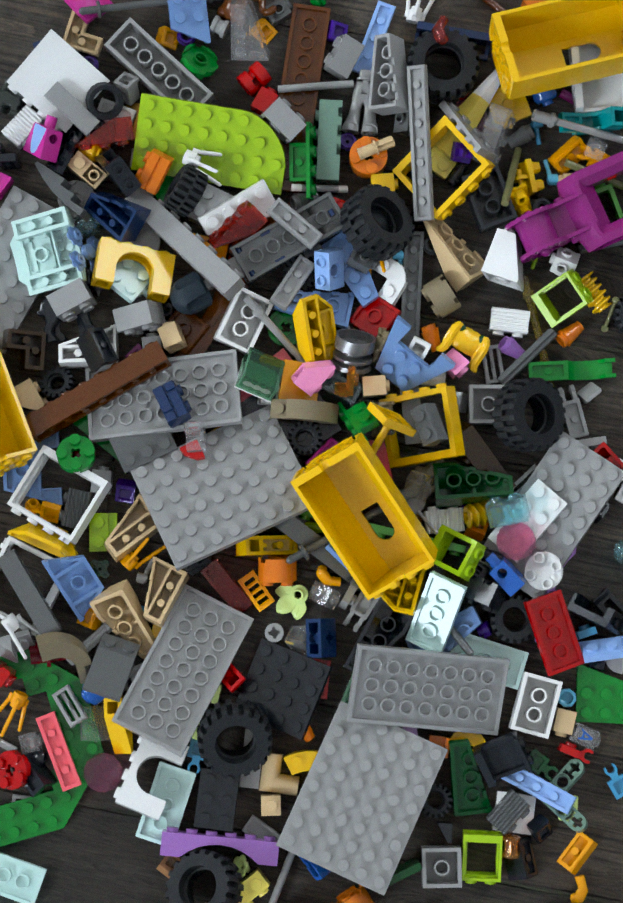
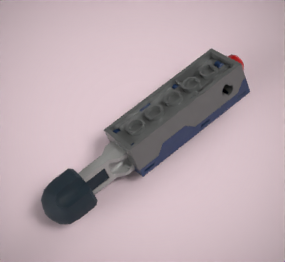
(261, 253)

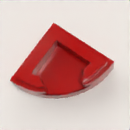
(194, 455)

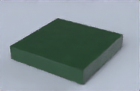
(405, 870)

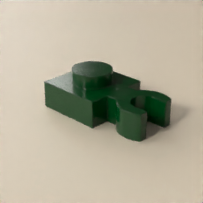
(540, 764)

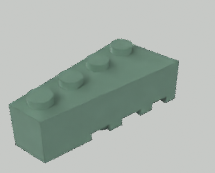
(329, 141)

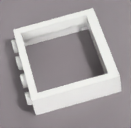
(28, 480)
(54, 592)

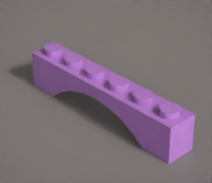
(178, 842)

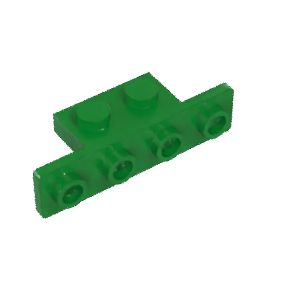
(301, 162)
(358, 418)

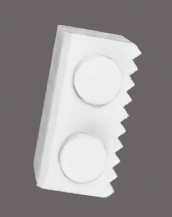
(21, 125)
(509, 322)
(450, 517)

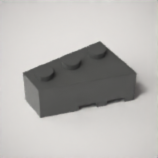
(141, 449)

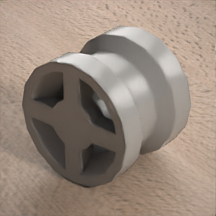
(219, 26)
(277, 632)

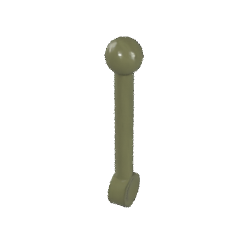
(604, 328)

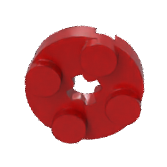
(22, 770)

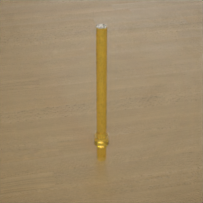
(534, 317)

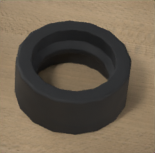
(90, 101)

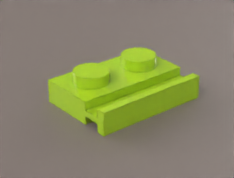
(99, 530)

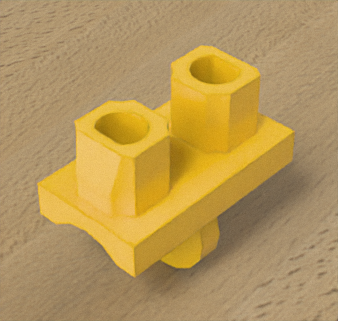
(526, 175)
(521, 199)

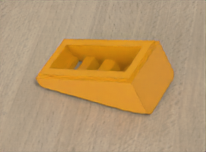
(250, 594)

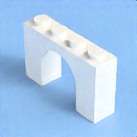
(130, 793)

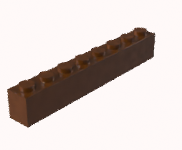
(97, 391)

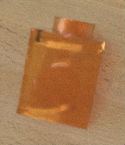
(347, 389)

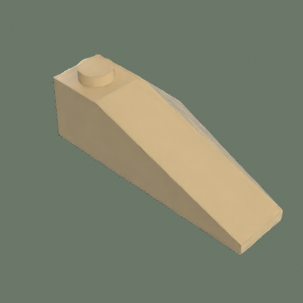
(456, 260)
(122, 612)

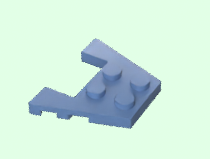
(403, 365)
(13, 477)

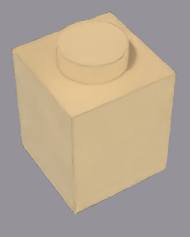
(172, 336)
(375, 386)
(563, 722)
(271, 804)

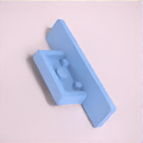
(602, 649)

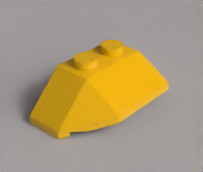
(314, 328)
(39, 538)
(407, 595)

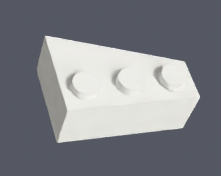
(72, 357)

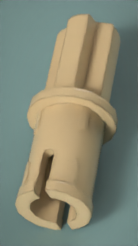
(376, 147)

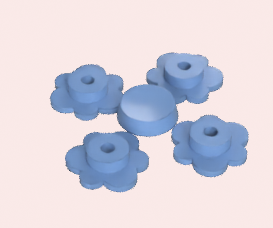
(88, 250)

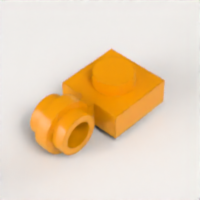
(47, 510)

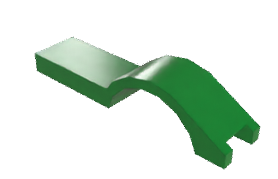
(572, 370)

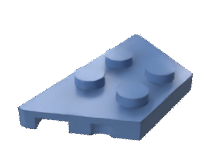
(190, 18)
(75, 581)

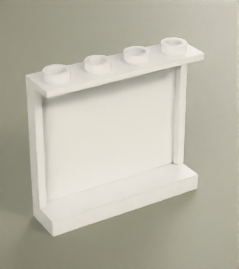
(53, 62)
(597, 93)

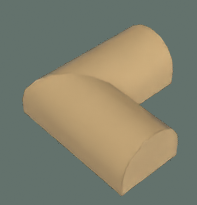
(80, 40)
(273, 781)

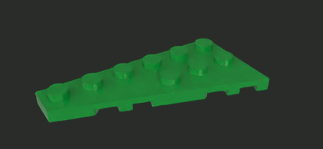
(598, 697)

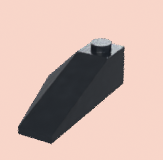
(382, 628)

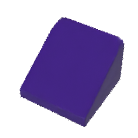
(336, 29)
(125, 491)

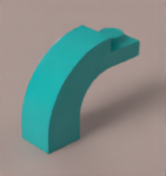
(606, 120)

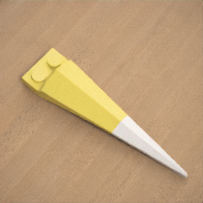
(474, 109)

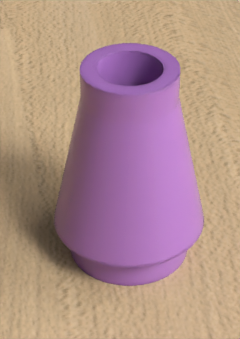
(510, 347)

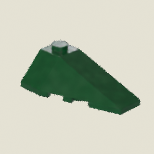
(466, 485)

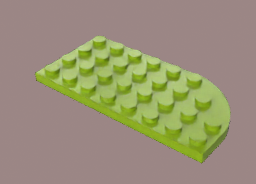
(246, 141)

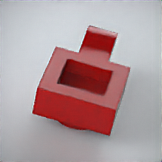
(570, 749)

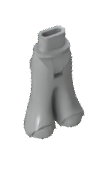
(359, 98)

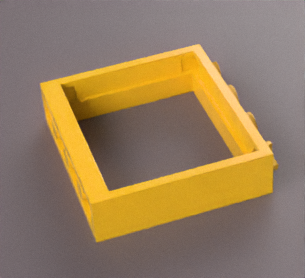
(468, 186)
(452, 421)

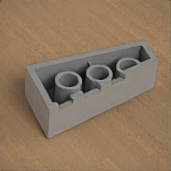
(388, 76)

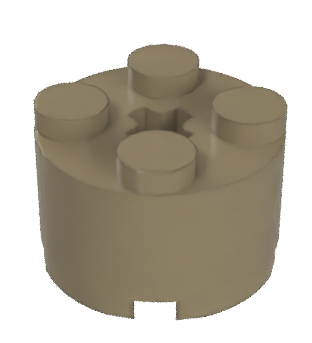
(441, 295)

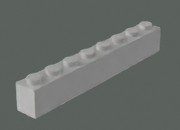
(188, 245)

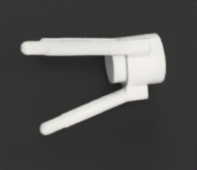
(415, 13)
(193, 159)
(11, 624)

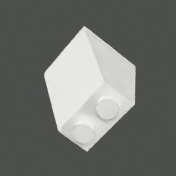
(503, 260)

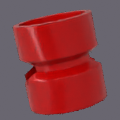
(256, 72)

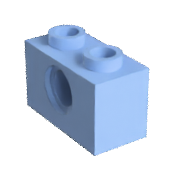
(329, 268)

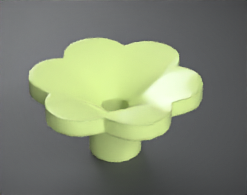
(242, 864)

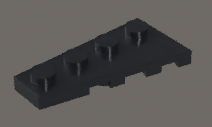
(66, 150)

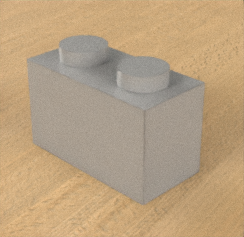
(343, 56)

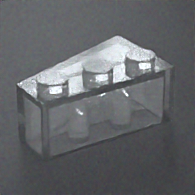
(246, 34)
(496, 128)

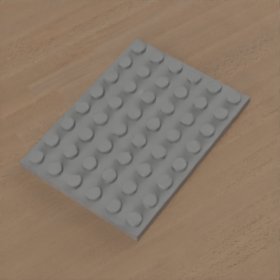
(227, 495)
(362, 800)

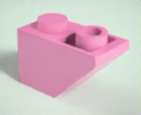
(461, 364)
(312, 375)

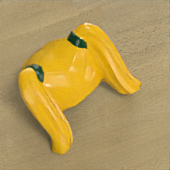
(466, 341)

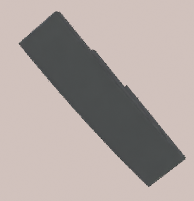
(61, 188)

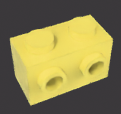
(254, 885)

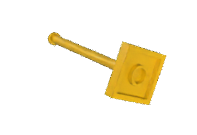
(390, 420)

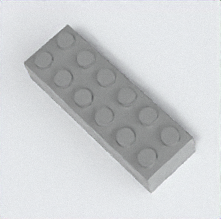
(155, 65)

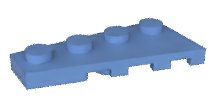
(358, 282)
(341, 303)
(465, 623)

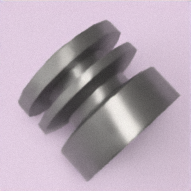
(353, 349)

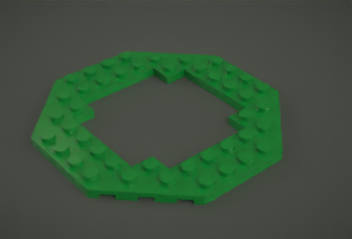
(53, 808)

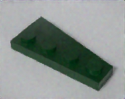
(466, 782)

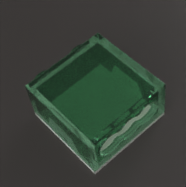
(260, 374)

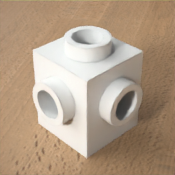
(563, 261)

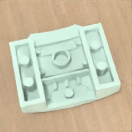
(44, 249)

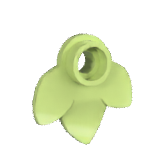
(291, 603)

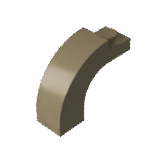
(304, 410)
(67, 646)

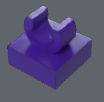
(460, 153)

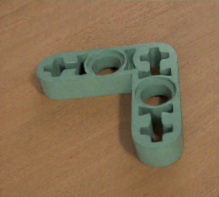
(577, 775)

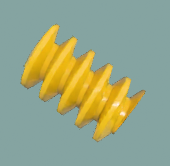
(600, 302)
(475, 514)

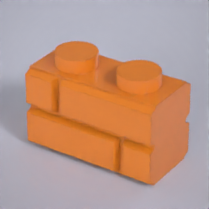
(154, 171)

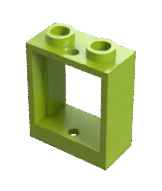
(547, 308)
(474, 555)
(482, 836)

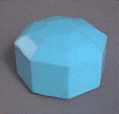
(567, 697)

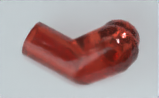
(438, 30)

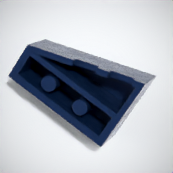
(117, 215)

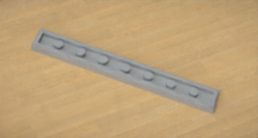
(420, 142)

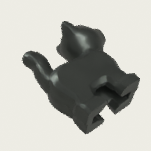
(10, 100)

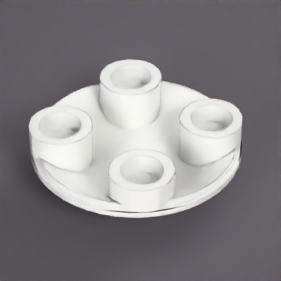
(543, 570)

